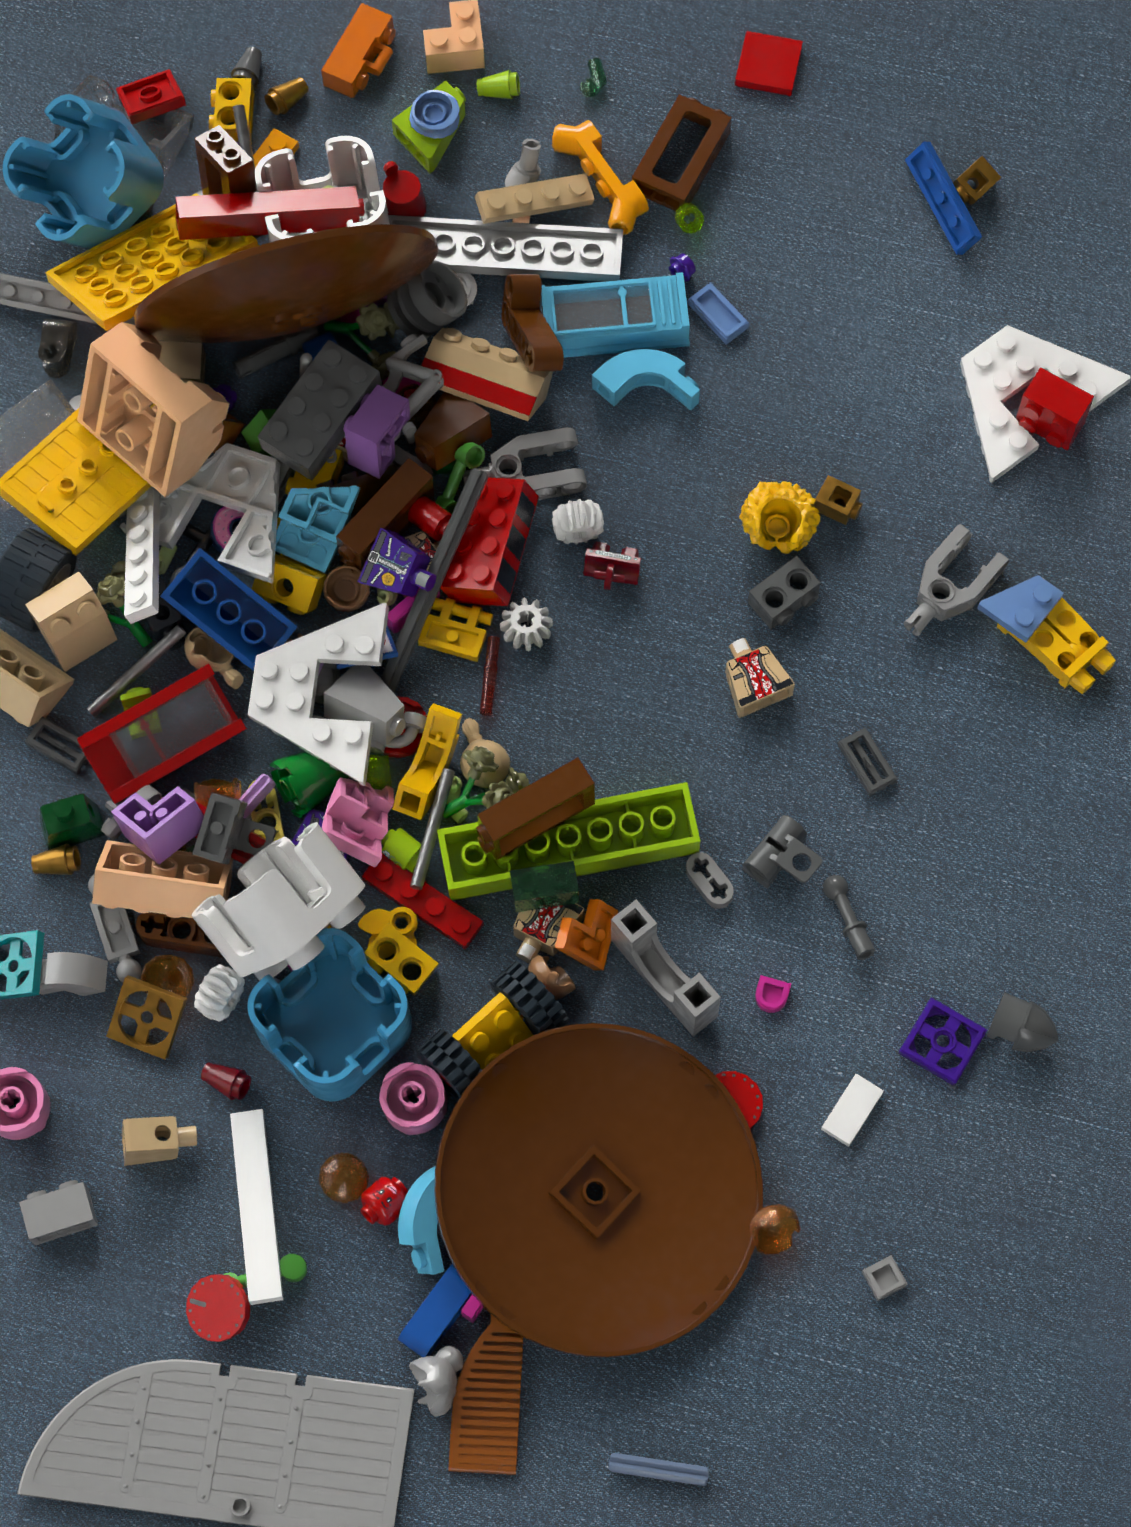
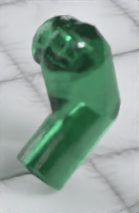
(597, 80)

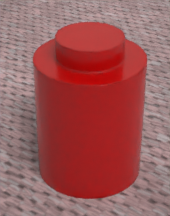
(429, 517)

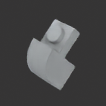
(73, 973)

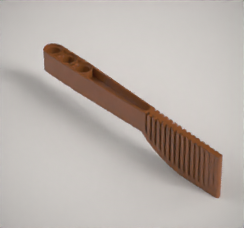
(488, 1404)

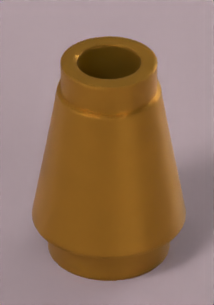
(286, 95)
(58, 860)

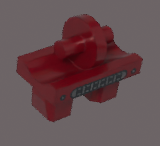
(612, 566)

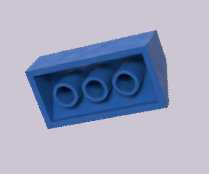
(227, 609)

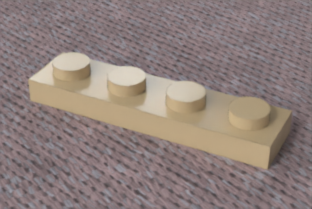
(534, 198)

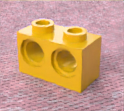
(223, 113)
(405, 954)

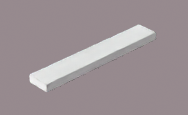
(256, 1207)

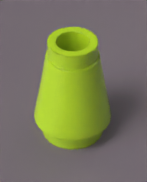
(499, 85)

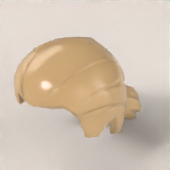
(202, 649)
(472, 731)

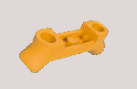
(586, 143)

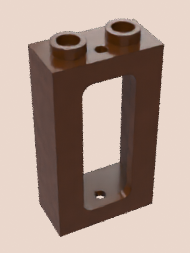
(223, 164)
(676, 194)
(384, 510)
(535, 809)

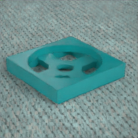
(33, 965)

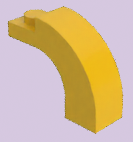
(435, 752)

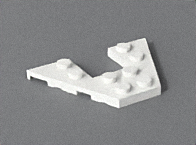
(1004, 368)
(240, 482)
(287, 685)

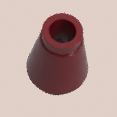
(227, 1080)

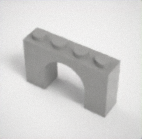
(689, 999)

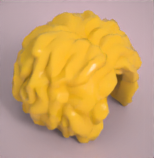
(780, 516)

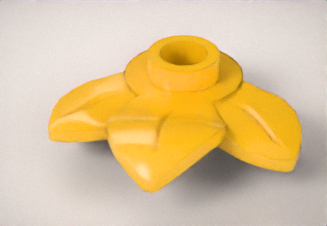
(377, 919)

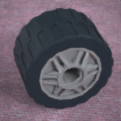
(28, 570)

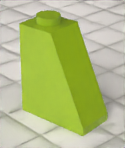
(426, 149)

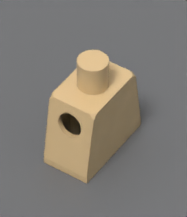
(141, 1140)

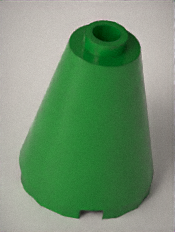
(304, 781)

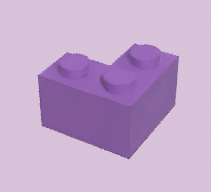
(373, 430)
(159, 827)

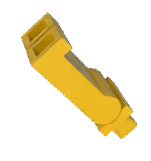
(1068, 647)

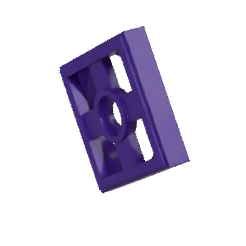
(936, 1008)

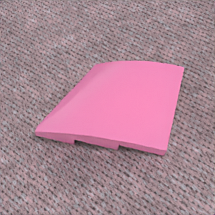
(358, 819)

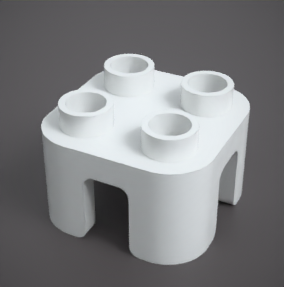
(349, 163)
(285, 905)

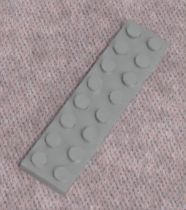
(524, 248)

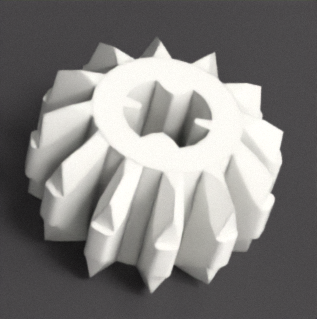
(577, 521)
(529, 614)
(219, 993)

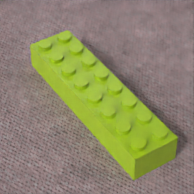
(602, 838)

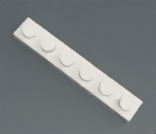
(142, 557)

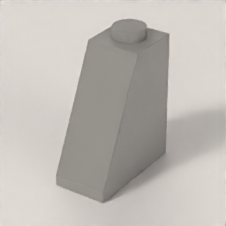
(365, 697)

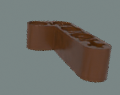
(528, 326)
(194, 943)

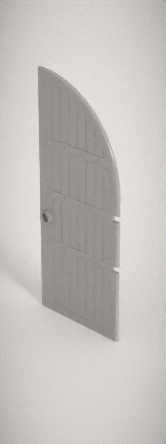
(228, 1446)

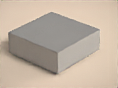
(884, 1278)

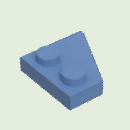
(1022, 606)

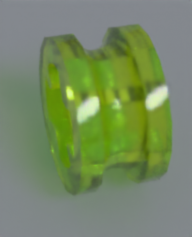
(684, 210)

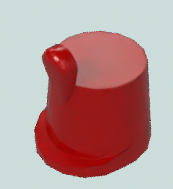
(403, 192)

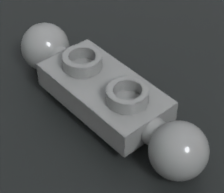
(117, 937)

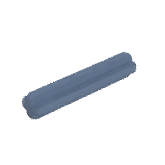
(658, 1469)

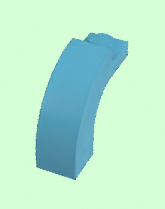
(645, 368)
(419, 1225)

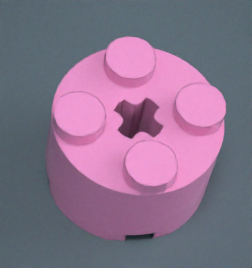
(425, 1085)
(31, 1112)

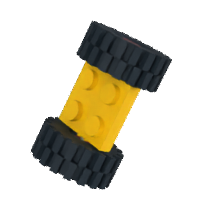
(515, 1013)

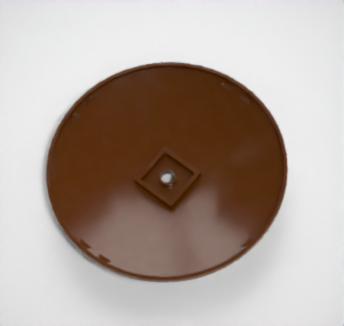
(286, 284)
(672, 1175)

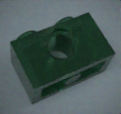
(544, 886)

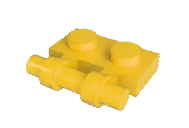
(452, 636)

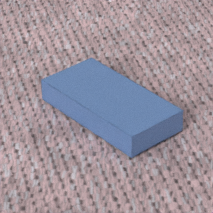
(718, 313)

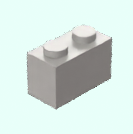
(58, 1212)

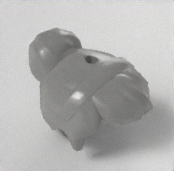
(438, 1378)

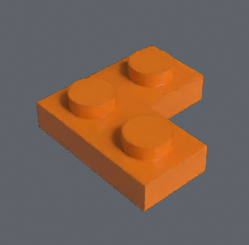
(591, 940)

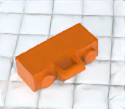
(356, 50)

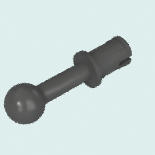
(836, 888)

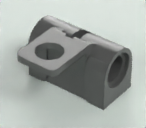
(226, 830)
(778, 851)

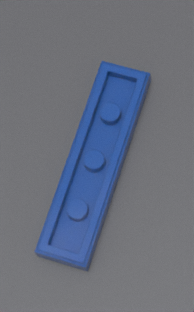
(943, 198)

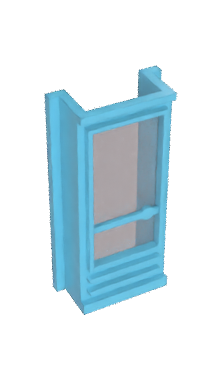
(618, 315)

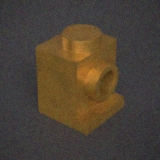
(982, 174)
(834, 492)

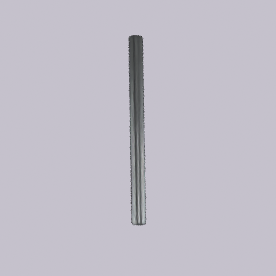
(439, 567)

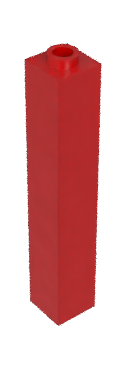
(246, 212)

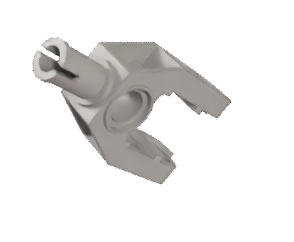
(545, 442)
(956, 599)

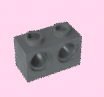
(778, 588)

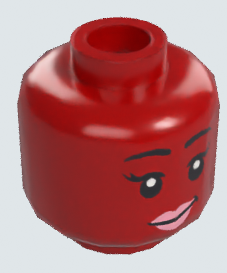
(383, 1200)

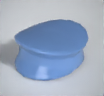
(435, 114)

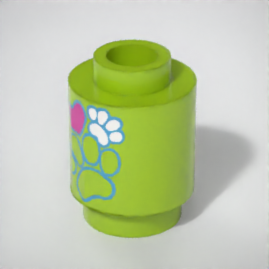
(401, 848)

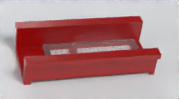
(160, 734)

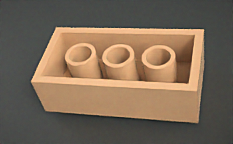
(174, 888)

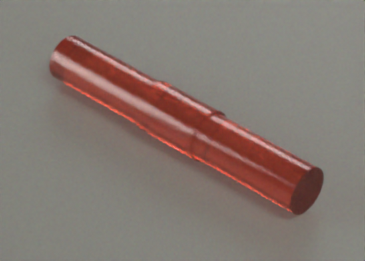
(490, 675)

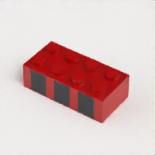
(492, 544)

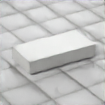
(852, 1110)

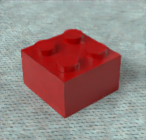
(1054, 409)

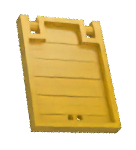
(76, 481)

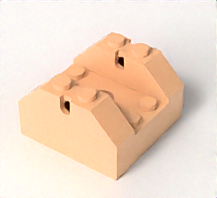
(161, 442)

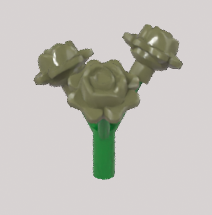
(373, 323)
(112, 590)
(480, 761)

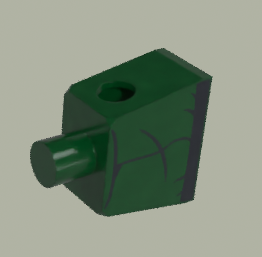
(70, 821)

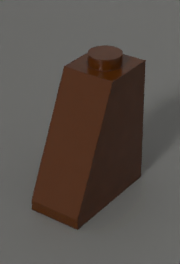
(448, 427)

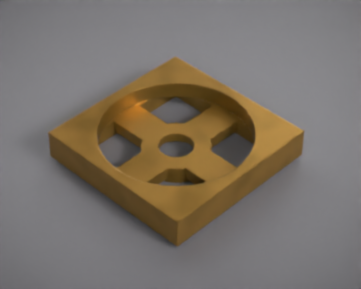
(175, 1003)

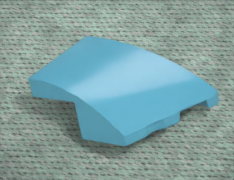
(312, 522)

